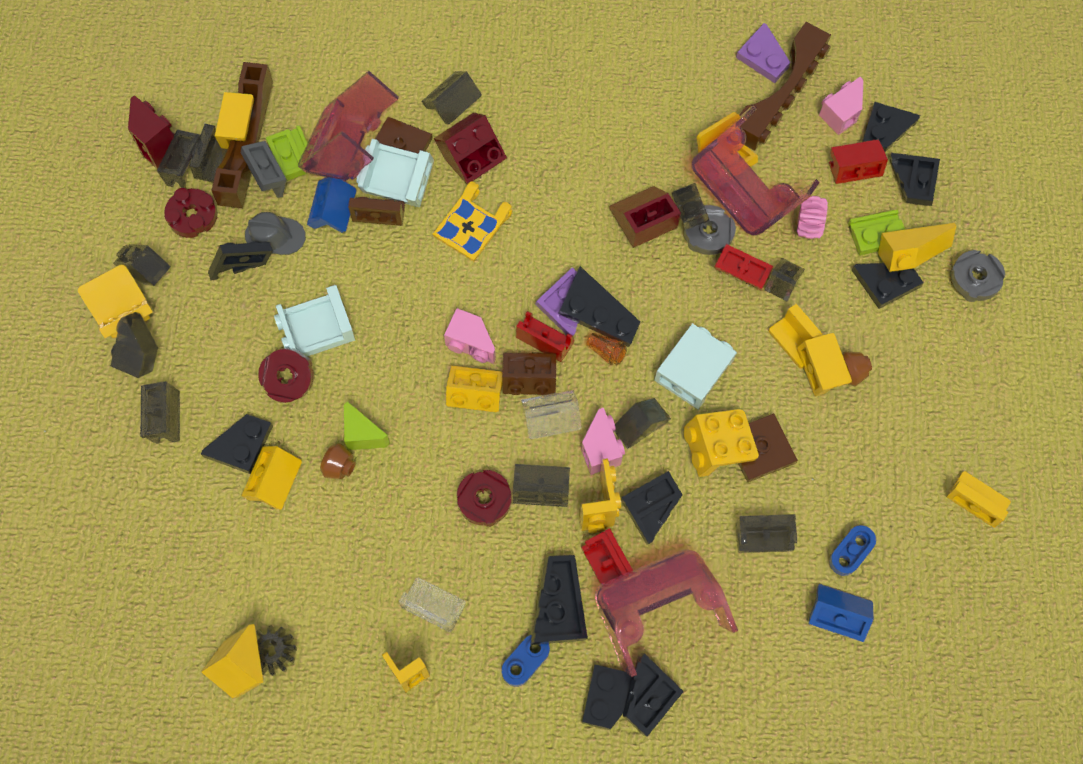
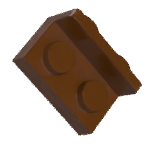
(377, 211)
(529, 373)

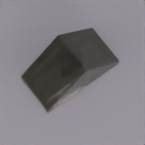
(784, 279)
(640, 422)

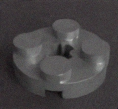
(711, 243)
(972, 288)

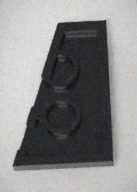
(559, 605)

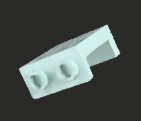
(395, 173)
(315, 324)
(695, 365)

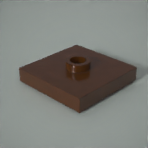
(403, 136)
(772, 448)

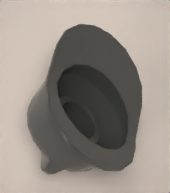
(283, 233)

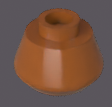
(858, 366)
(337, 462)

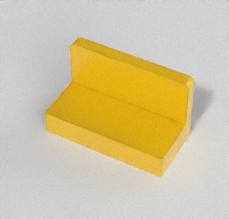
(233, 118)
(793, 331)
(824, 363)
(272, 477)
(979, 499)
(410, 675)

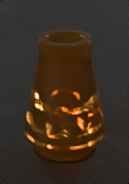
(607, 348)

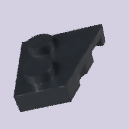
(888, 124)
(916, 177)
(239, 257)
(886, 286)
(240, 444)
(652, 504)
(649, 695)
(606, 697)

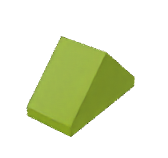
(361, 432)

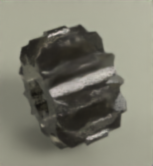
(282, 650)

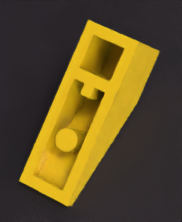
(914, 246)

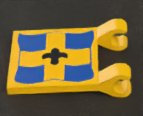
(470, 227)

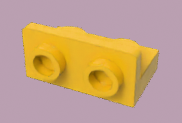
(474, 389)

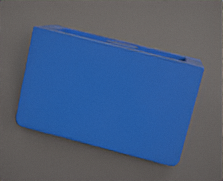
(331, 204)
(842, 613)

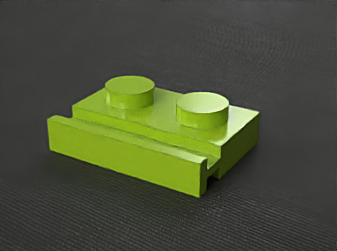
(287, 150)
(868, 230)

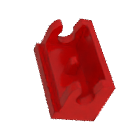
(858, 161)
(744, 267)
(543, 337)
(606, 556)

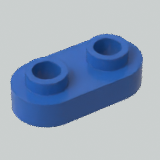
(851, 551)
(526, 660)

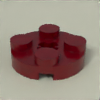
(188, 199)
(301, 371)
(488, 513)

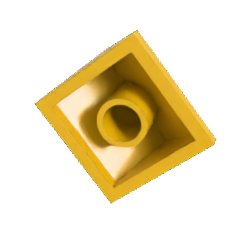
(236, 664)

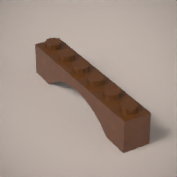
(806, 50)
(233, 173)

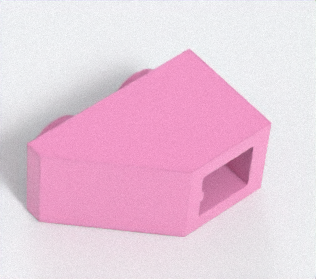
(844, 107)
(469, 335)
(601, 443)

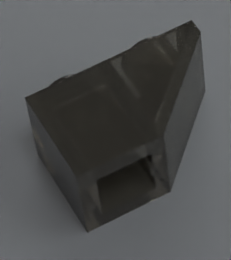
(142, 263)
(134, 347)

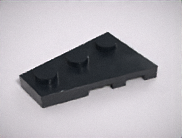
(598, 310)

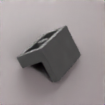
(264, 167)

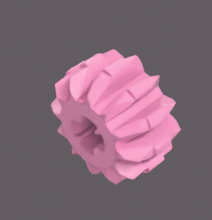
(812, 217)

